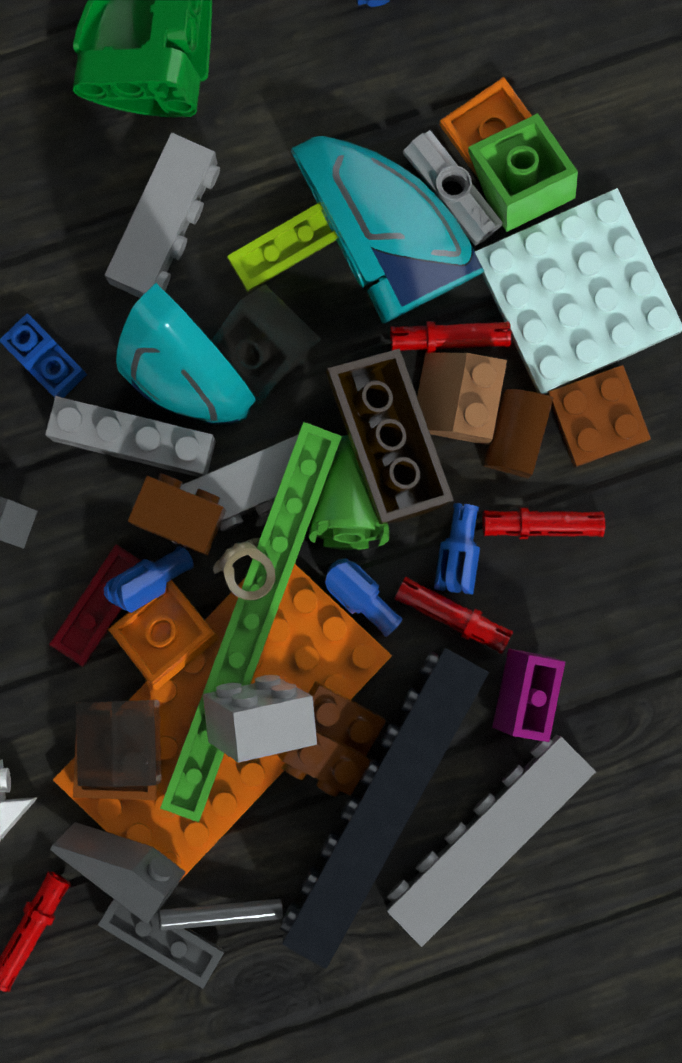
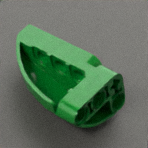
(143, 55)

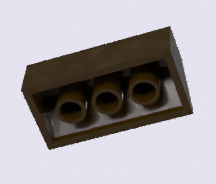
(389, 437)

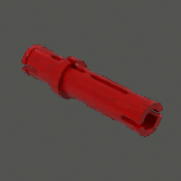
(450, 336)
(535, 523)
(460, 618)
(37, 916)

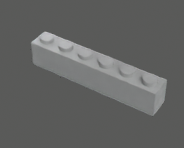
(488, 839)

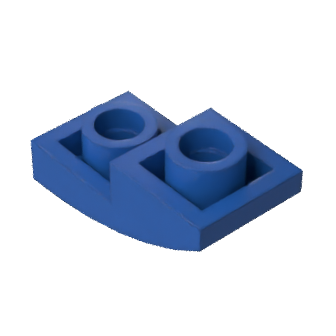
(42, 357)

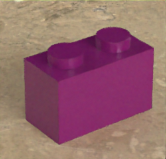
(528, 695)

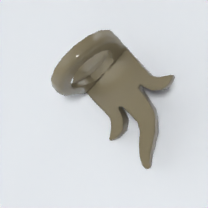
(237, 551)

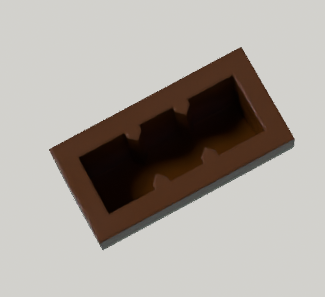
(518, 432)

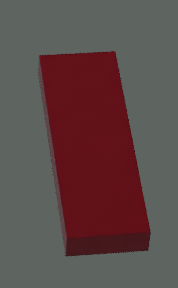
(93, 612)

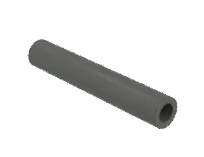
(220, 914)

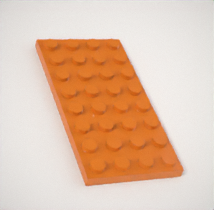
(306, 644)

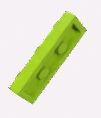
(282, 247)

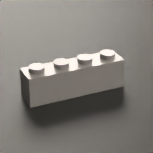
(163, 216)
(130, 437)
(247, 483)

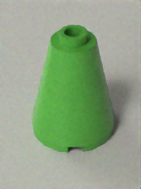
(344, 508)

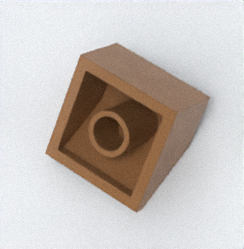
(461, 395)

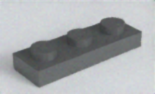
(176, 949)

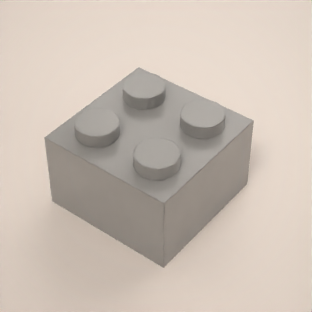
(259, 718)

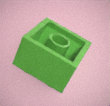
(523, 172)

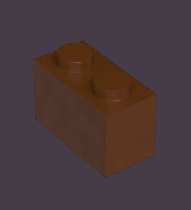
(177, 513)

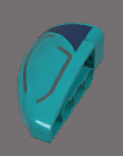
(387, 225)
(178, 364)

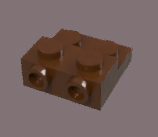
(343, 740)

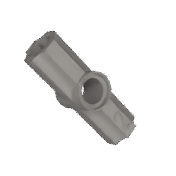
(437, 168)

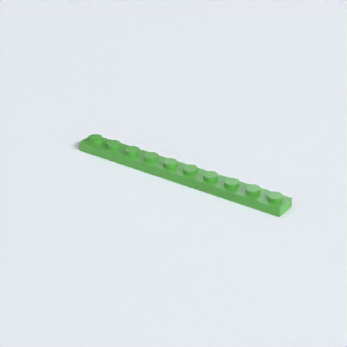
(253, 618)

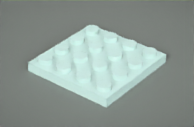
(578, 292)

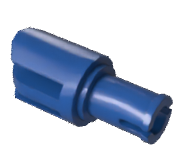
(459, 553)
(146, 580)
(360, 594)

